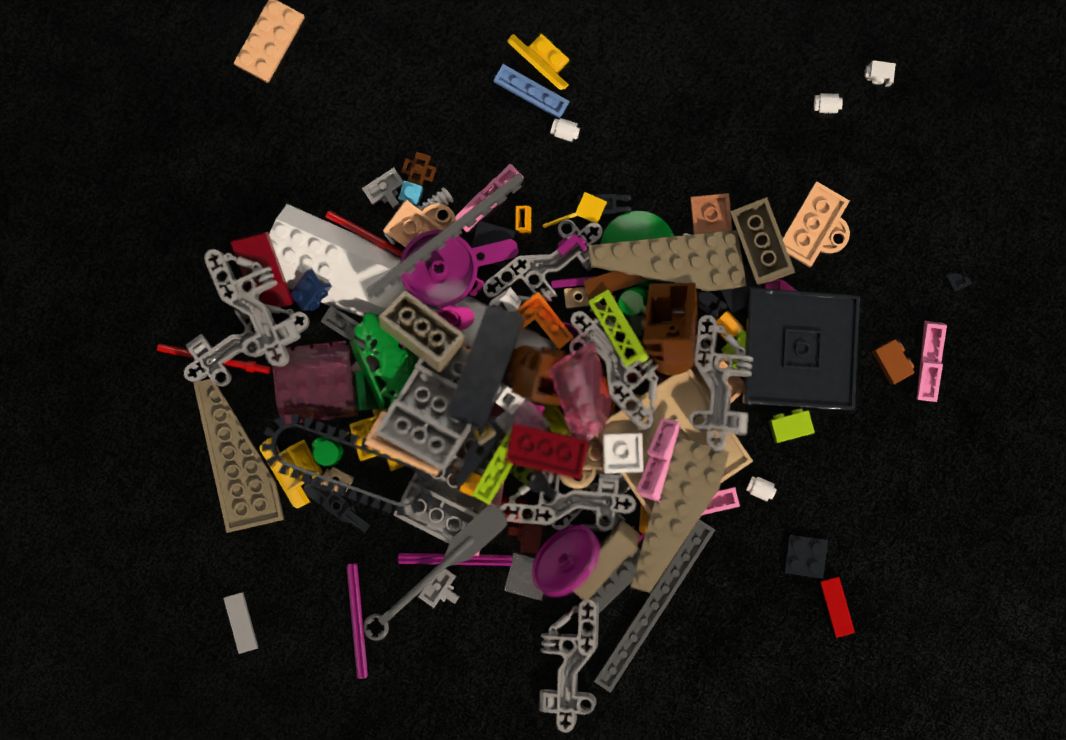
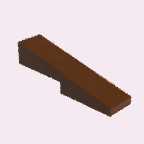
(610, 281)

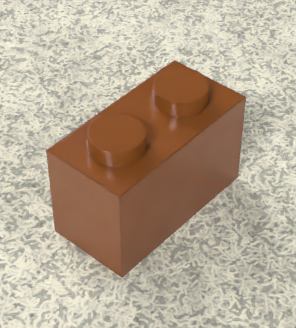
(893, 361)

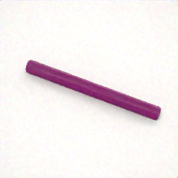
(423, 558)
(357, 621)

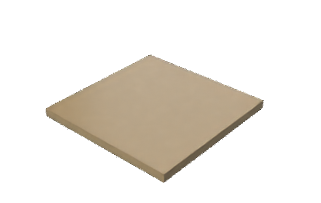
(674, 401)

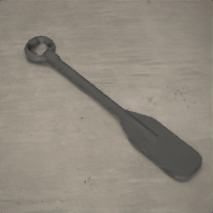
(461, 548)

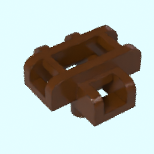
(419, 168)

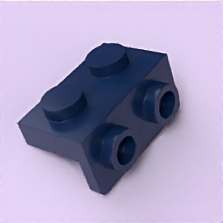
(309, 291)

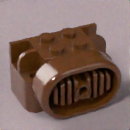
(671, 326)
(531, 375)

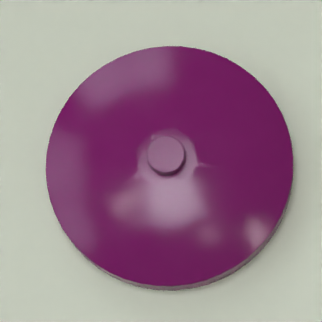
(445, 275)
(565, 560)

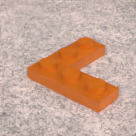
(538, 309)

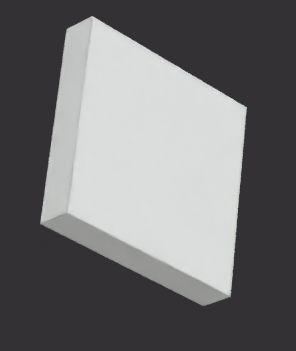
(622, 452)

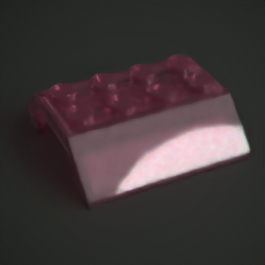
(316, 383)

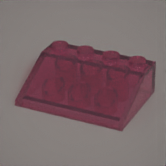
(583, 392)

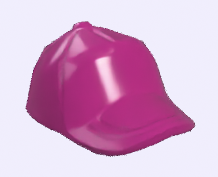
(458, 317)

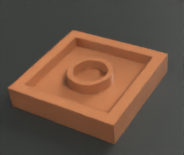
(711, 213)

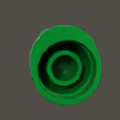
(633, 300)
(327, 451)

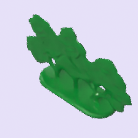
(395, 363)

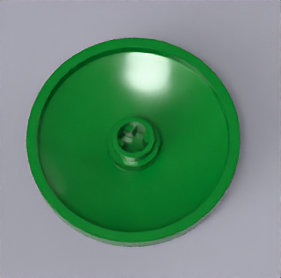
(634, 227)

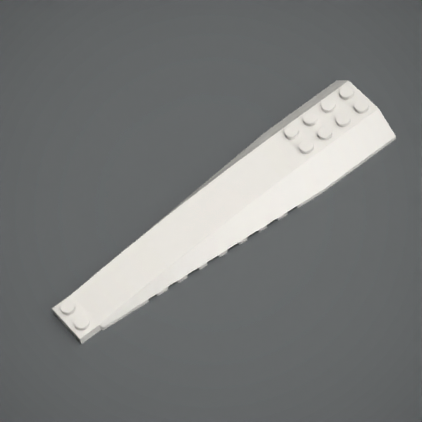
(352, 267)

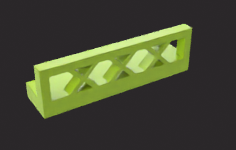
(635, 344)
(494, 475)

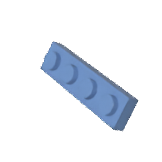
(531, 91)

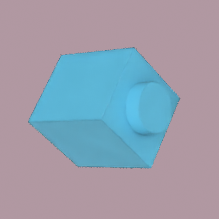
(411, 192)

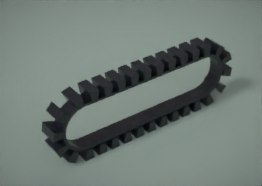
(331, 484)

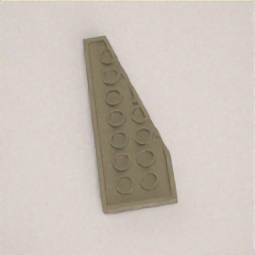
(703, 259)
(242, 479)
(687, 491)

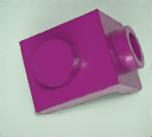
(567, 244)

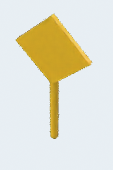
(589, 209)

